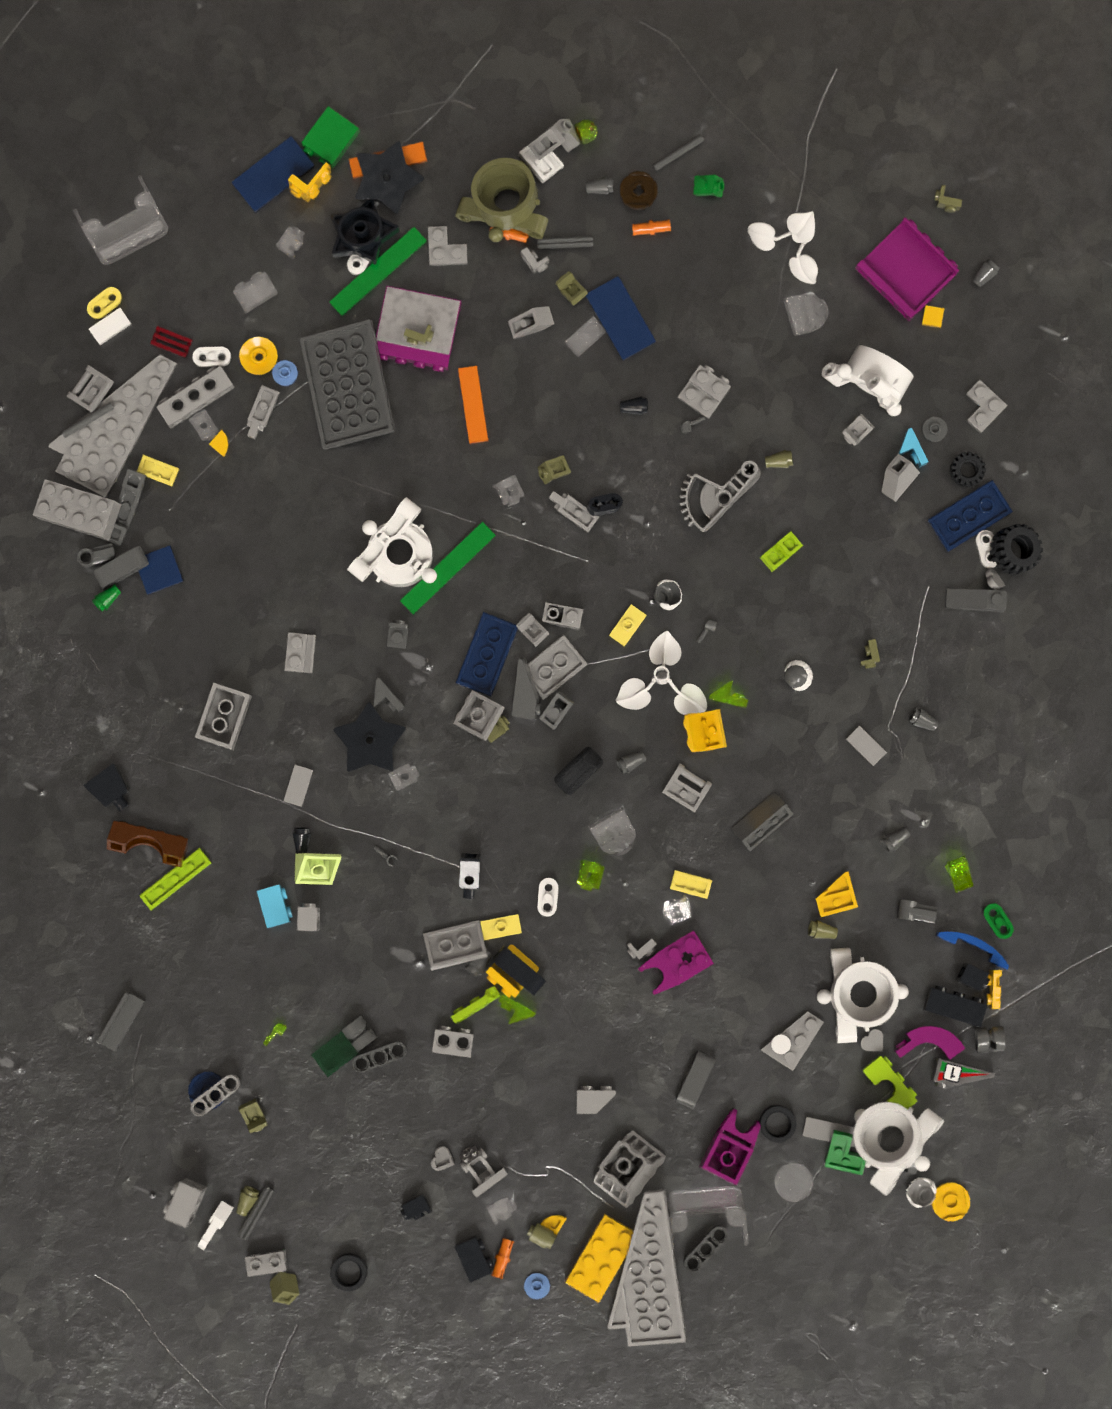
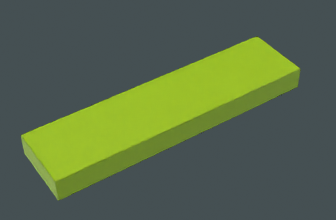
(175, 879)

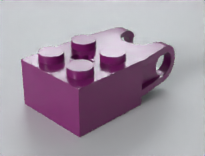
(673, 967)
(736, 1144)

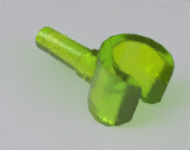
(278, 1029)

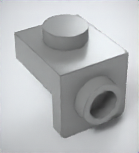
(857, 430)
(532, 629)
(647, 949)

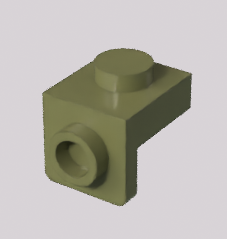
(949, 204)
(571, 288)
(417, 338)
(253, 1116)

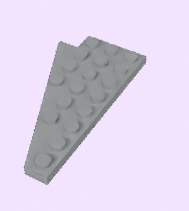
(649, 1287)

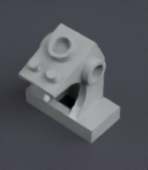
(559, 134)
(486, 1179)

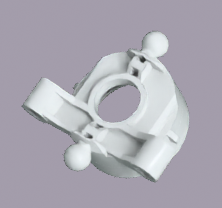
(874, 374)
(375, 557)
(847, 1013)
(891, 1164)

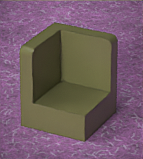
(284, 1288)

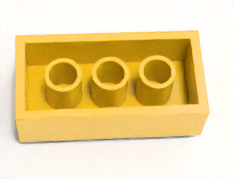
(601, 1258)

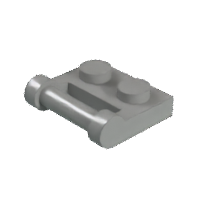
(93, 392)
(683, 793)

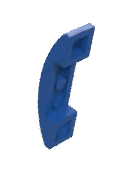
(995, 958)

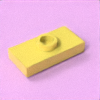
(158, 470)
(627, 625)
(691, 884)
(501, 927)

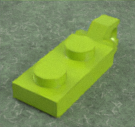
(476, 1004)

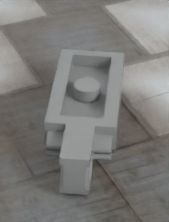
(261, 410)
(573, 511)

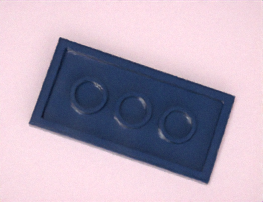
(271, 174)
(620, 318)
(970, 515)
(487, 654)

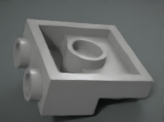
(705, 391)
(478, 715)

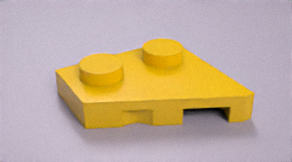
(837, 897)
(993, 996)

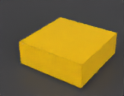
(932, 316)

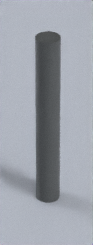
(677, 153)
(87, 420)

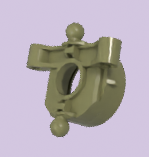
(491, 180)

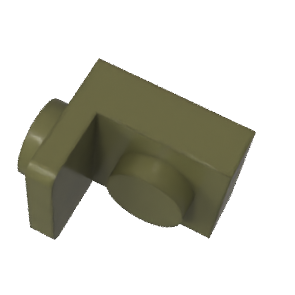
(553, 469)
(872, 651)
(499, 729)

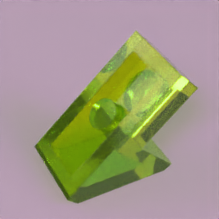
(723, 696)
(959, 874)
(521, 1012)

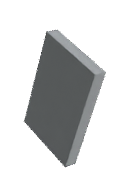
(555, 666)
(455, 945)

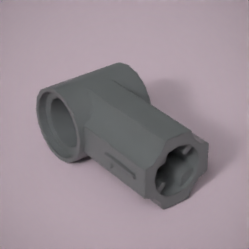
(98, 555)
(912, 911)

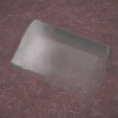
(585, 336)

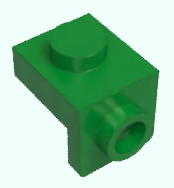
(708, 185)

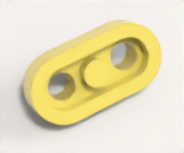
(104, 303)

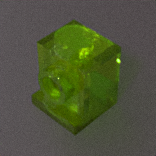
(594, 880)

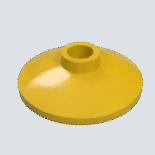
(256, 346)

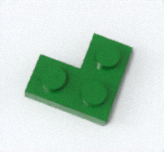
(840, 1157)

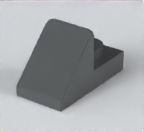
(383, 692)
(556, 710)

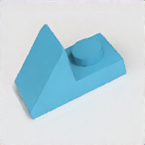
(912, 444)

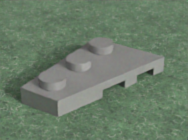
(800, 1035)

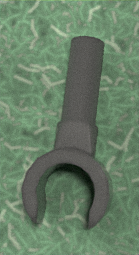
(686, 426)
(710, 625)
(386, 856)

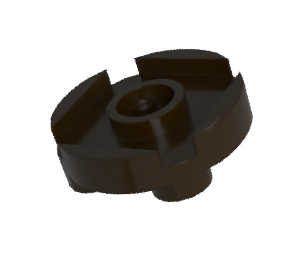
(645, 199)

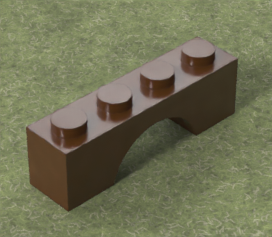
(126, 836)

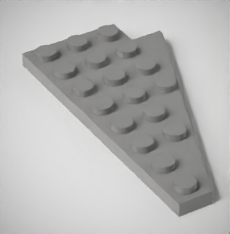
(100, 449)

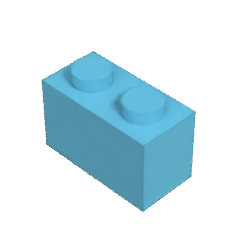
(274, 906)

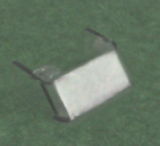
(128, 232)
(706, 1201)

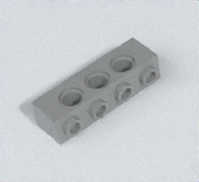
(206, 396)

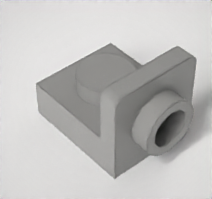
(531, 260)

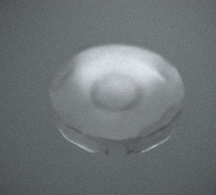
(793, 1182)

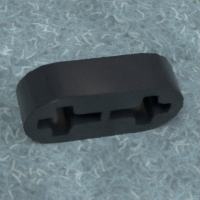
(605, 507)

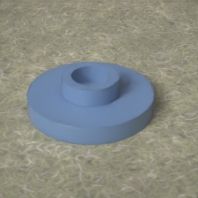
(285, 373)
(537, 1286)

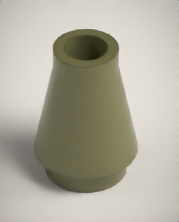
(779, 460)
(821, 930)
(247, 1199)

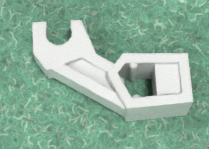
(216, 1221)

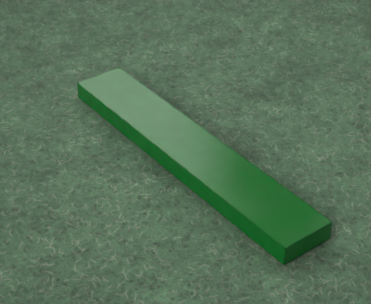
(377, 273)
(448, 567)

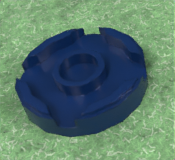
(202, 1083)

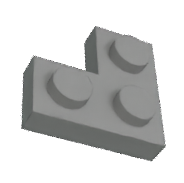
(440, 252)
(989, 406)

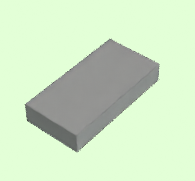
(866, 745)
(298, 785)

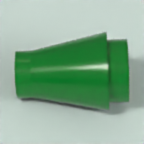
(106, 598)

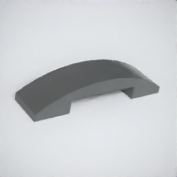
(129, 500)

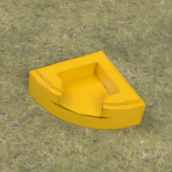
(220, 443)
(554, 1222)

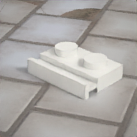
(541, 168)

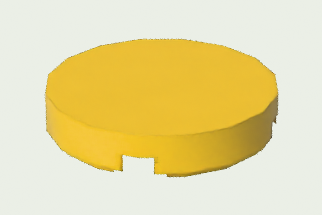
(951, 1201)

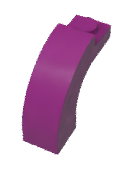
(945, 1040)

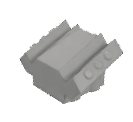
(628, 1168)

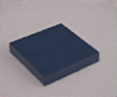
(161, 571)

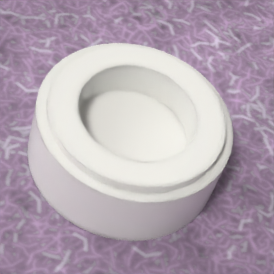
(781, 1044)

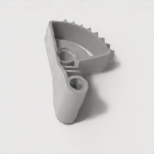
(711, 493)

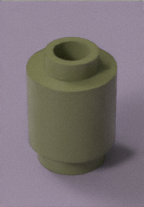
(541, 1236)

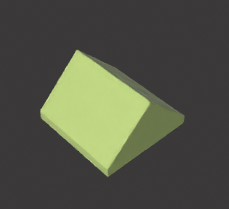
(316, 868)

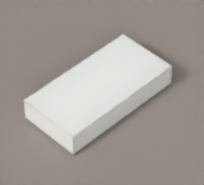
(110, 326)

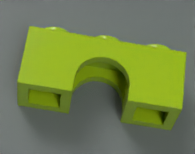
(880, 1070)

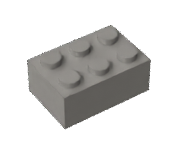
(223, 716)
(185, 1202)

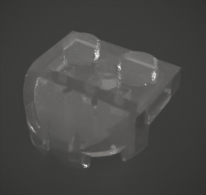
(806, 312)
(614, 833)

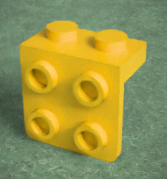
(310, 191)
(705, 731)
(499, 976)

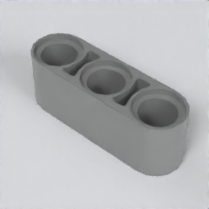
(206, 1097)

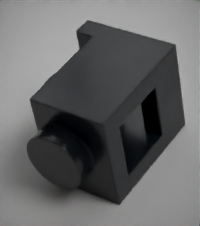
(415, 1208)

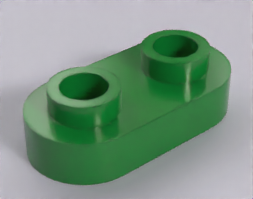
(998, 920)

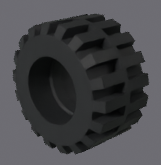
(1003, 553)

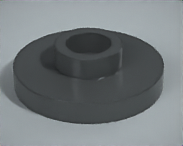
(934, 429)

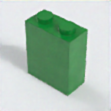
(330, 137)

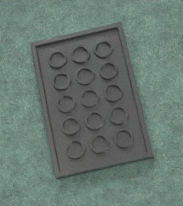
(347, 384)

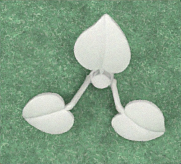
(802, 231)
(663, 651)

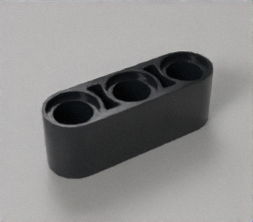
(518, 970)

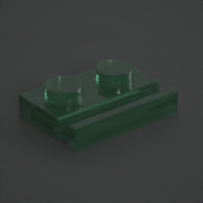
(334, 1054)

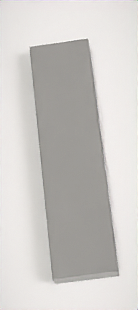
(823, 1130)

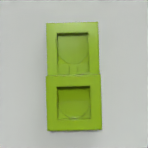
(781, 551)

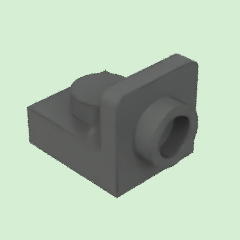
(397, 634)

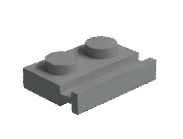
(300, 653)

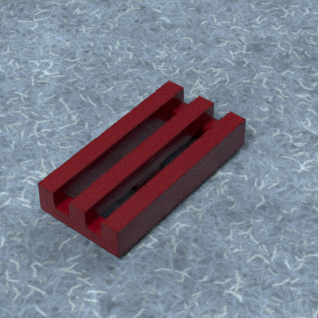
(156, 336)

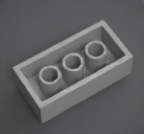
(76, 509)

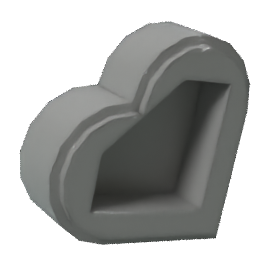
(993, 579)
(873, 1041)
(442, 1159)

